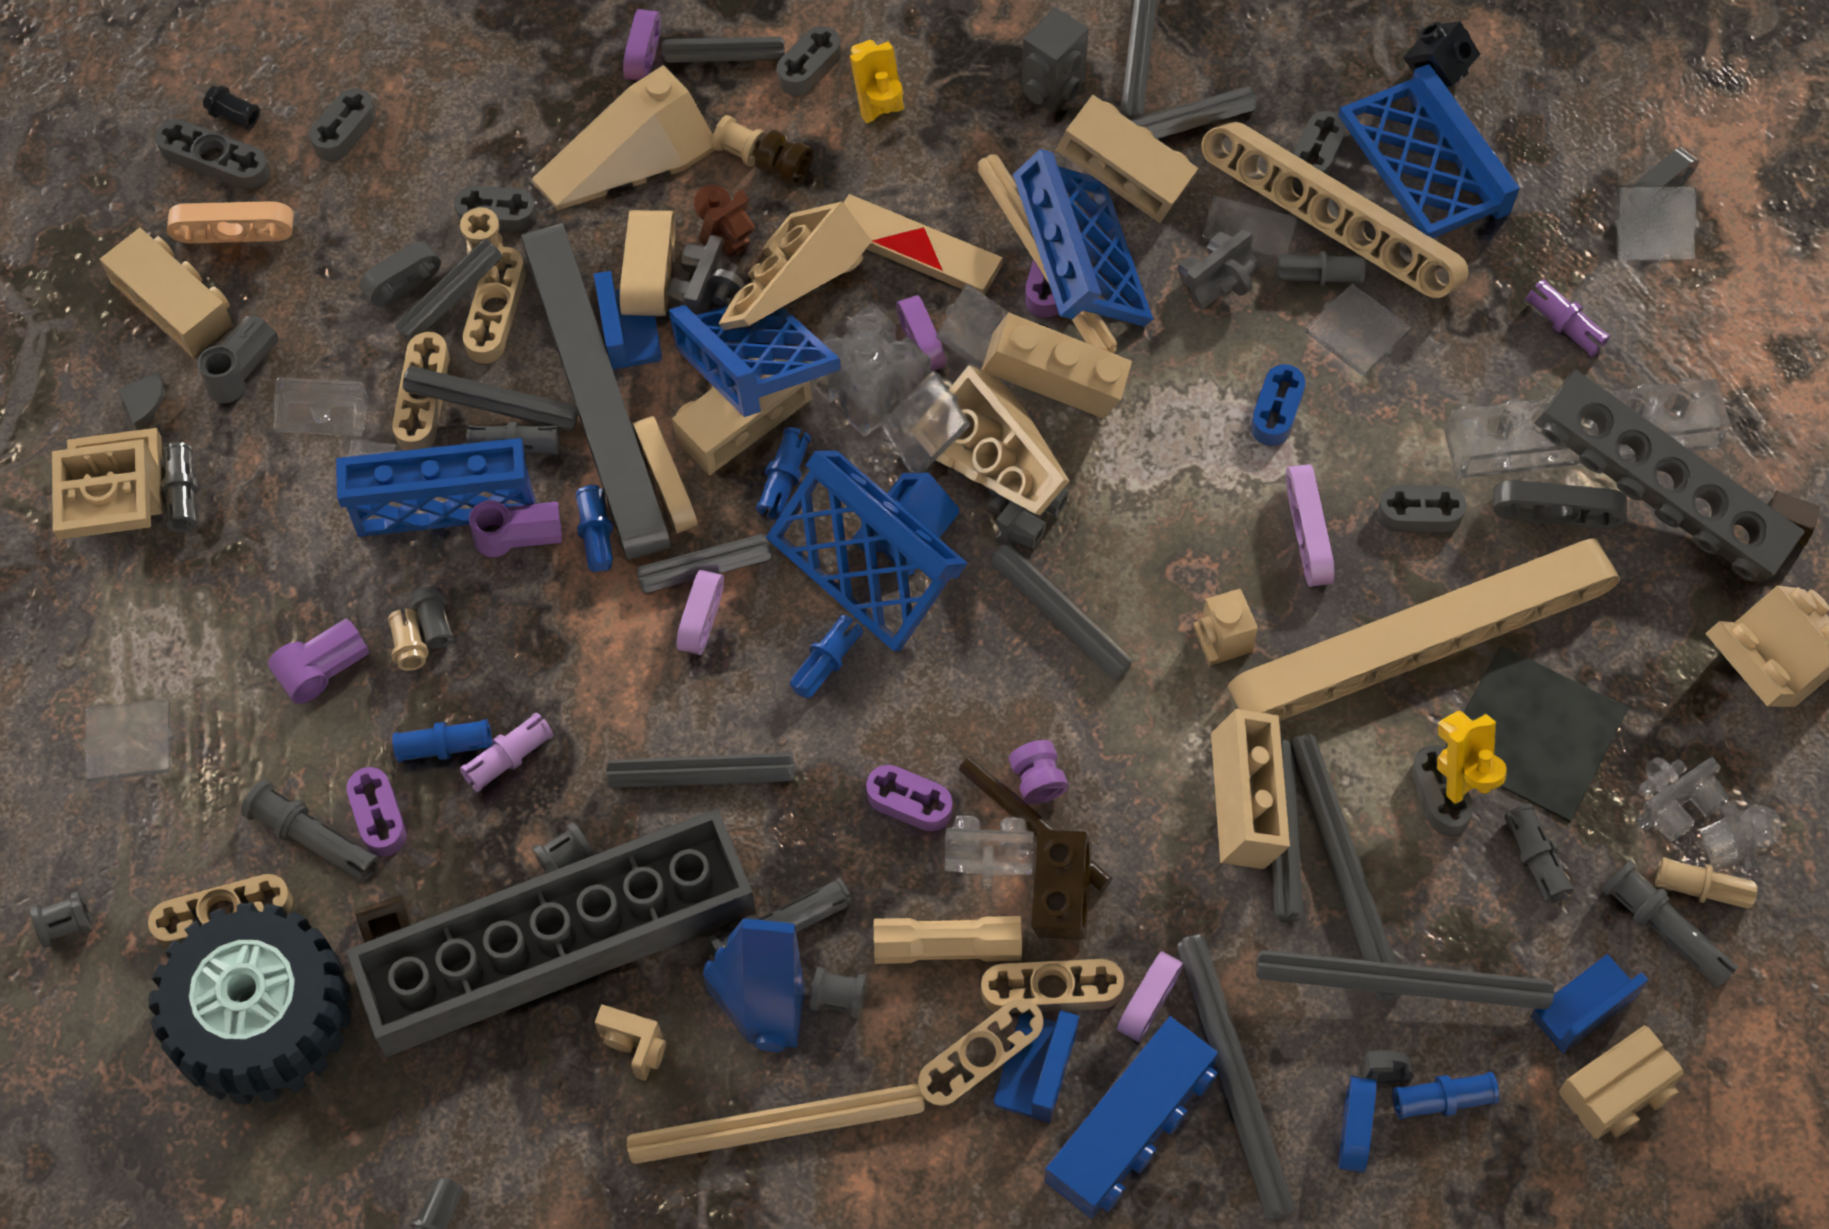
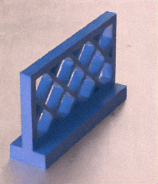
(1460, 143)
(1067, 251)
(739, 378)
(421, 475)
(892, 524)

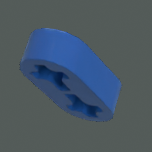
(1286, 407)
(1357, 1124)

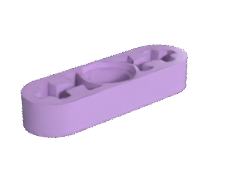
(1310, 525)

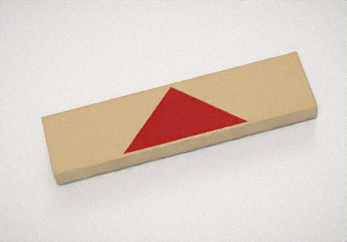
(924, 247)

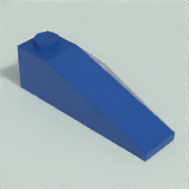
(760, 983)

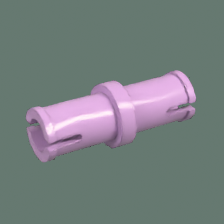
(506, 752)

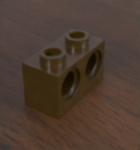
(1061, 884)

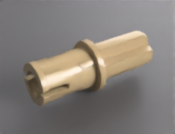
(1705, 883)

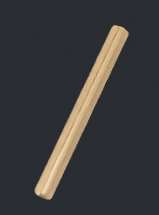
(1007, 195)
(775, 1123)

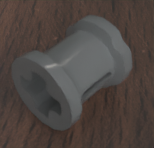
(563, 850)
(61, 919)
(838, 992)

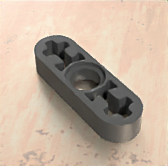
(223, 168)
(1560, 504)

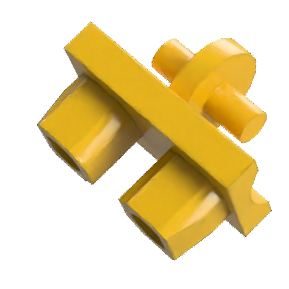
(876, 79)
(1469, 755)

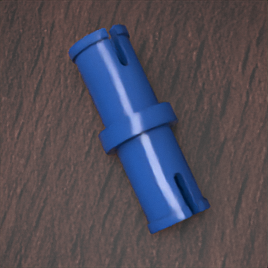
(783, 473)
(442, 740)
(1445, 1095)

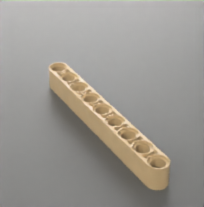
(1426, 632)

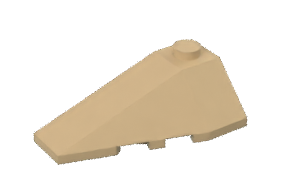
(639, 135)
(800, 256)
(1002, 444)

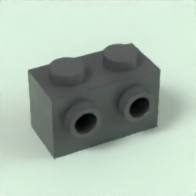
(1054, 60)

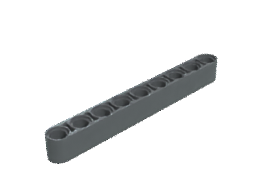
(595, 393)

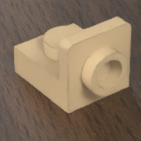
(625, 1031)

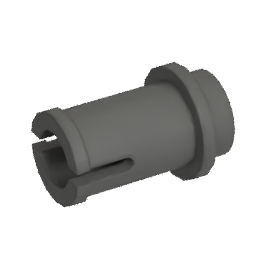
(432, 615)

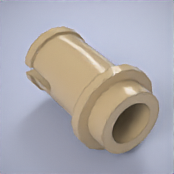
(409, 649)

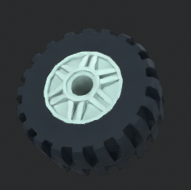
(250, 1003)

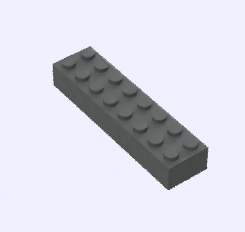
(550, 932)

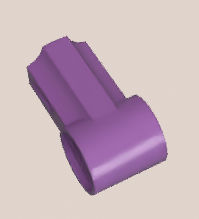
(519, 526)
(306, 667)

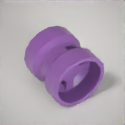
(1038, 772)

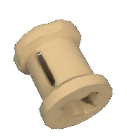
(737, 140)
(480, 225)

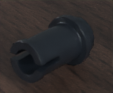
(222, 103)

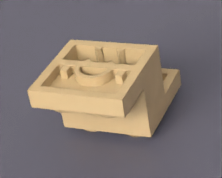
(107, 483)
(1779, 645)

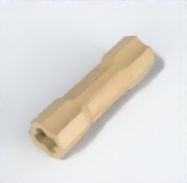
(982, 939)

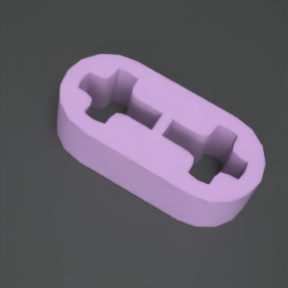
(700, 612)
(1150, 996)

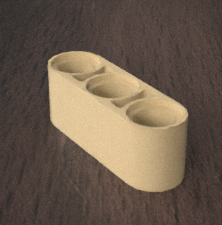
(647, 263)

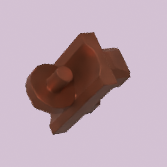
(724, 218)

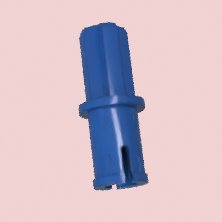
(595, 527)
(825, 657)

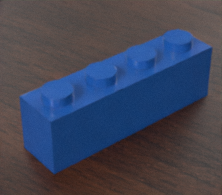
(1131, 1118)

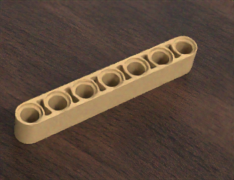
(1353, 209)

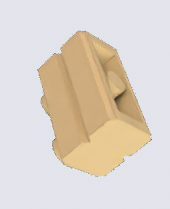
(1622, 1083)

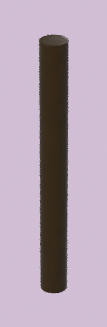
(1019, 809)

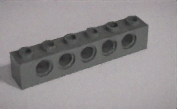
(1769, 531)

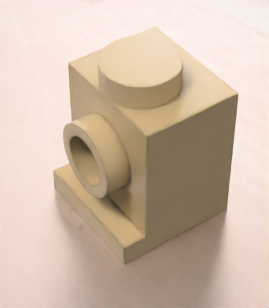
(1226, 627)

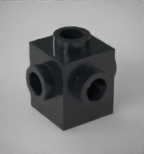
(1446, 49)

